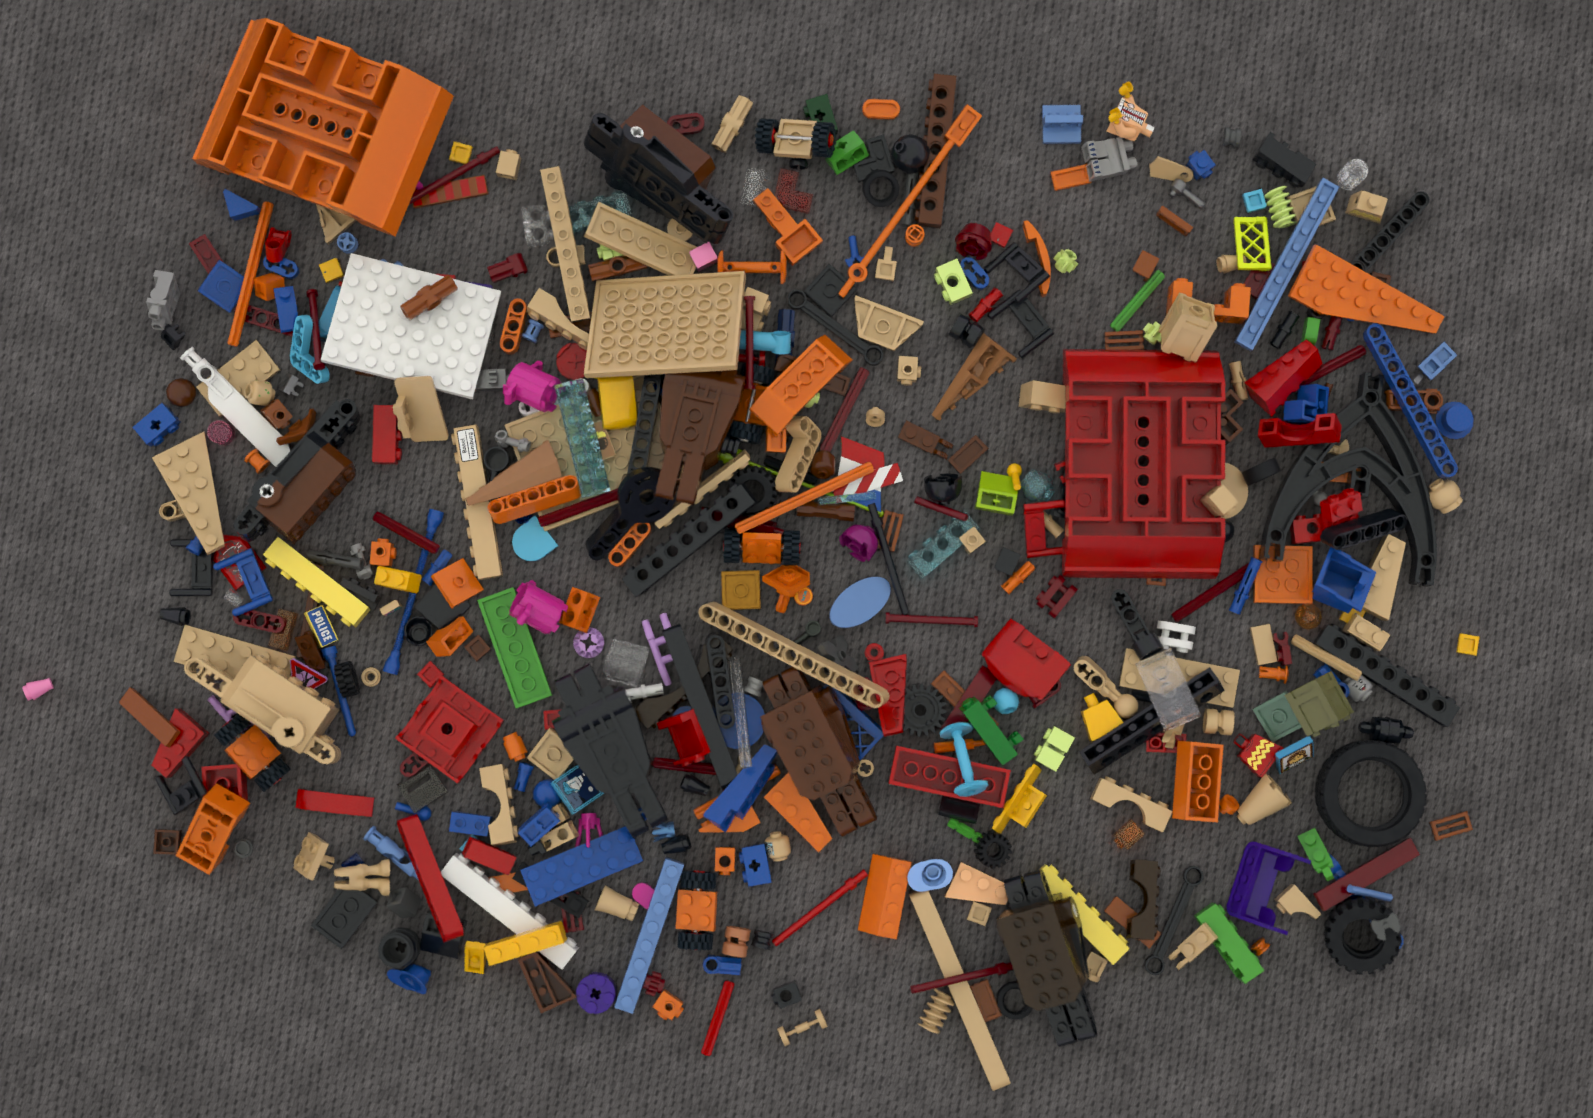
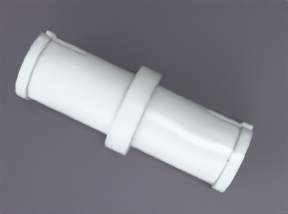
(645, 691)

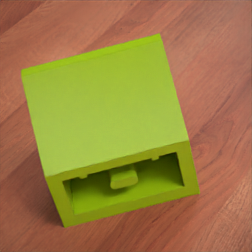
(996, 494)

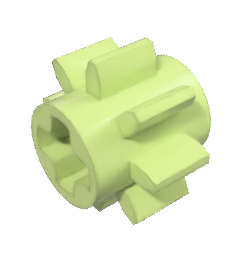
(1065, 261)
(1152, 333)

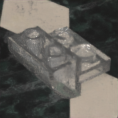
(625, 662)

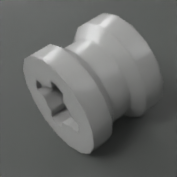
(754, 686)

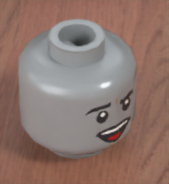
(1360, 689)

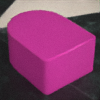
(642, 894)

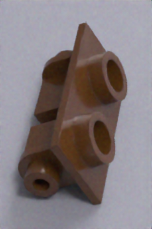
(309, 651)

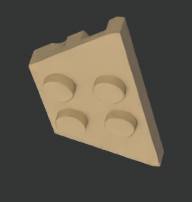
(333, 223)
(883, 325)

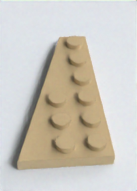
(191, 482)

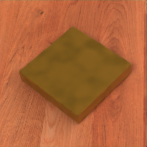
(741, 589)

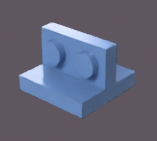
(1061, 124)

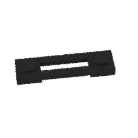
(575, 903)

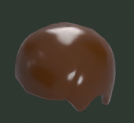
(181, 392)

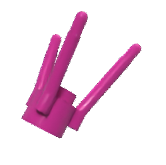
(588, 822)

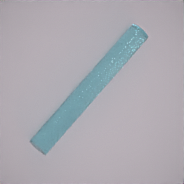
(846, 498)

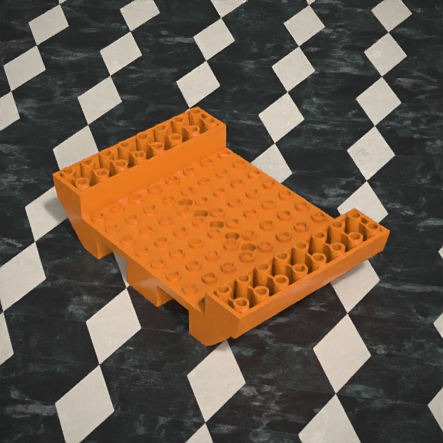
(361, 176)

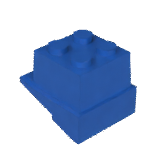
(1343, 582)

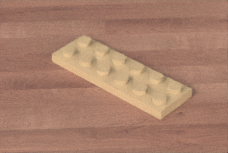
(640, 241)
(224, 652)
(1228, 677)

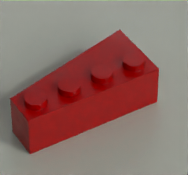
(1283, 376)

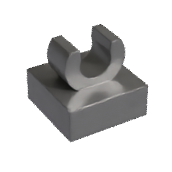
(288, 384)

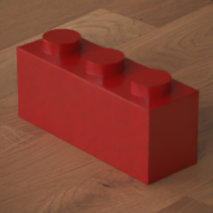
(385, 436)

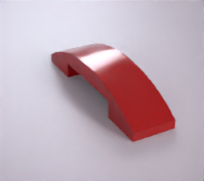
(334, 803)

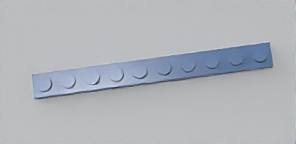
(1286, 264)

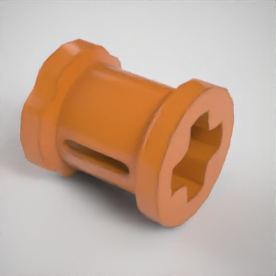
(257, 461)

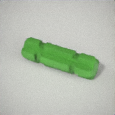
(964, 830)

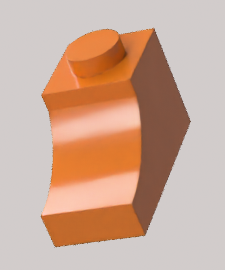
(448, 639)

